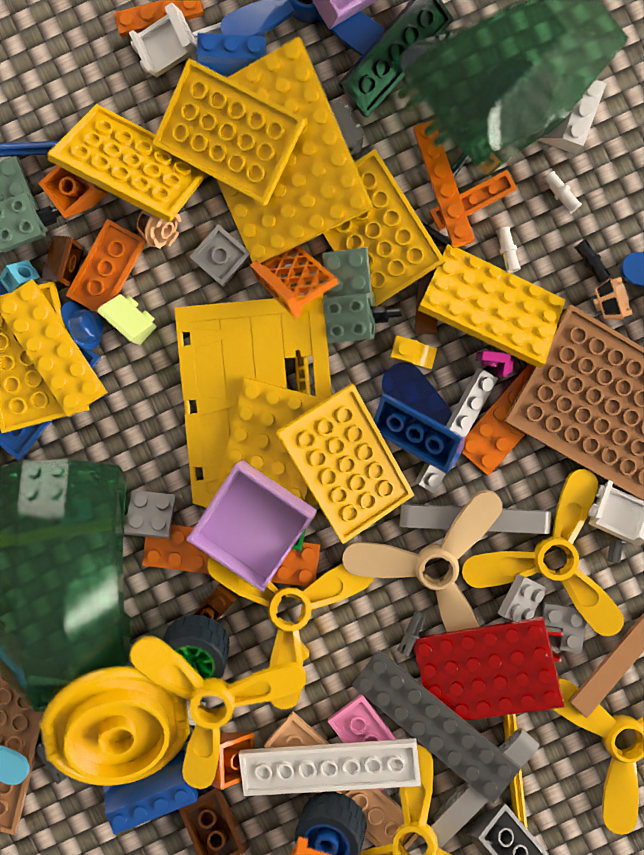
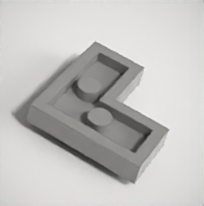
(570, 622)

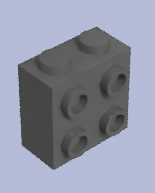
(351, 132)

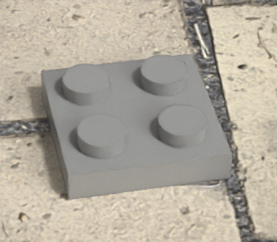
(220, 255)
(150, 514)
(522, 599)

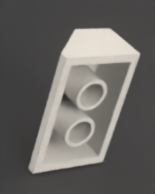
(574, 130)

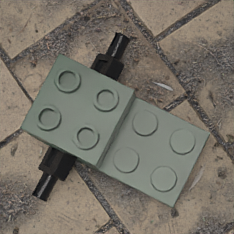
(19, 212)
(351, 304)

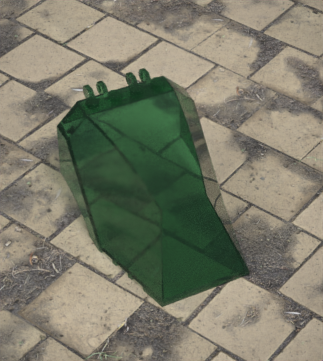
(510, 74)

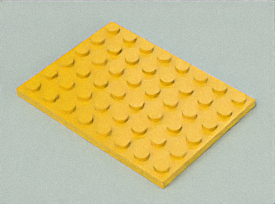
(320, 178)

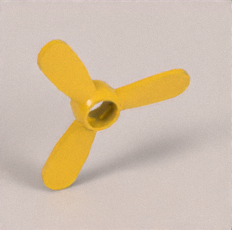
(570, 515)
(329, 588)
(173, 673)
(621, 782)
(415, 809)

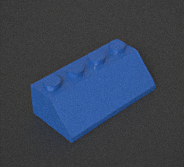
(418, 434)
(150, 797)

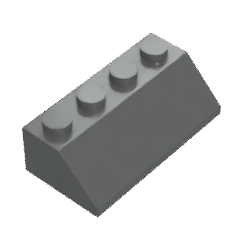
(503, 834)

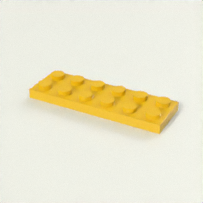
(51, 348)

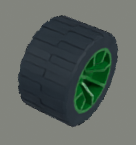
(200, 643)

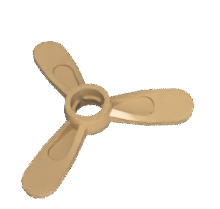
(392, 562)

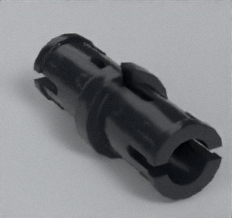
(592, 260)

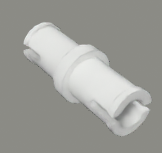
(562, 192)
(508, 250)

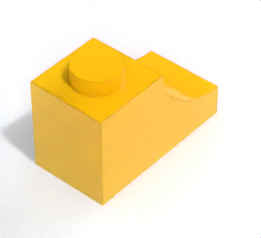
(412, 352)

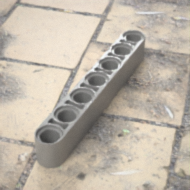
(443, 516)
(469, 801)

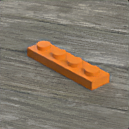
(145, 15)
(480, 196)

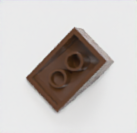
(214, 826)

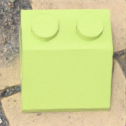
(128, 319)

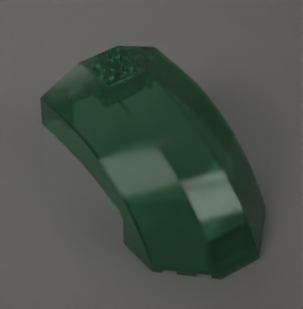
(61, 574)

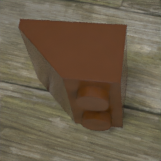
(62, 260)

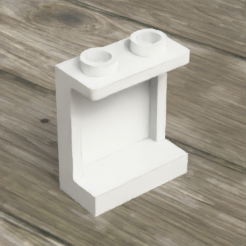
(164, 42)
(618, 514)

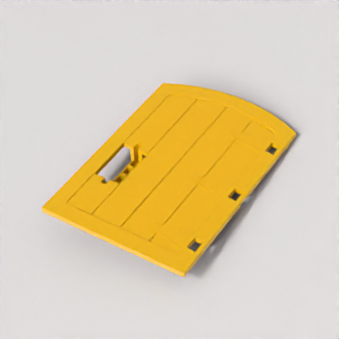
(235, 344)

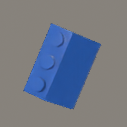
(229, 53)

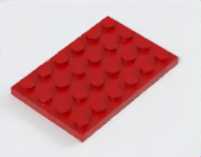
(491, 669)

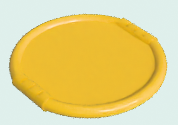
(114, 727)

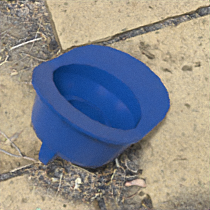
(82, 324)

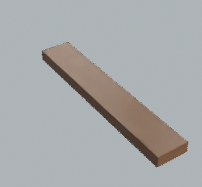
(610, 670)

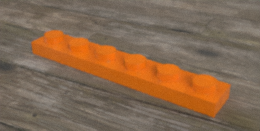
(444, 188)

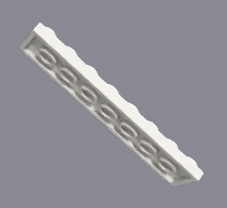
(330, 767)

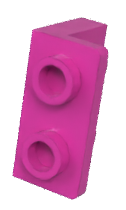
(499, 360)

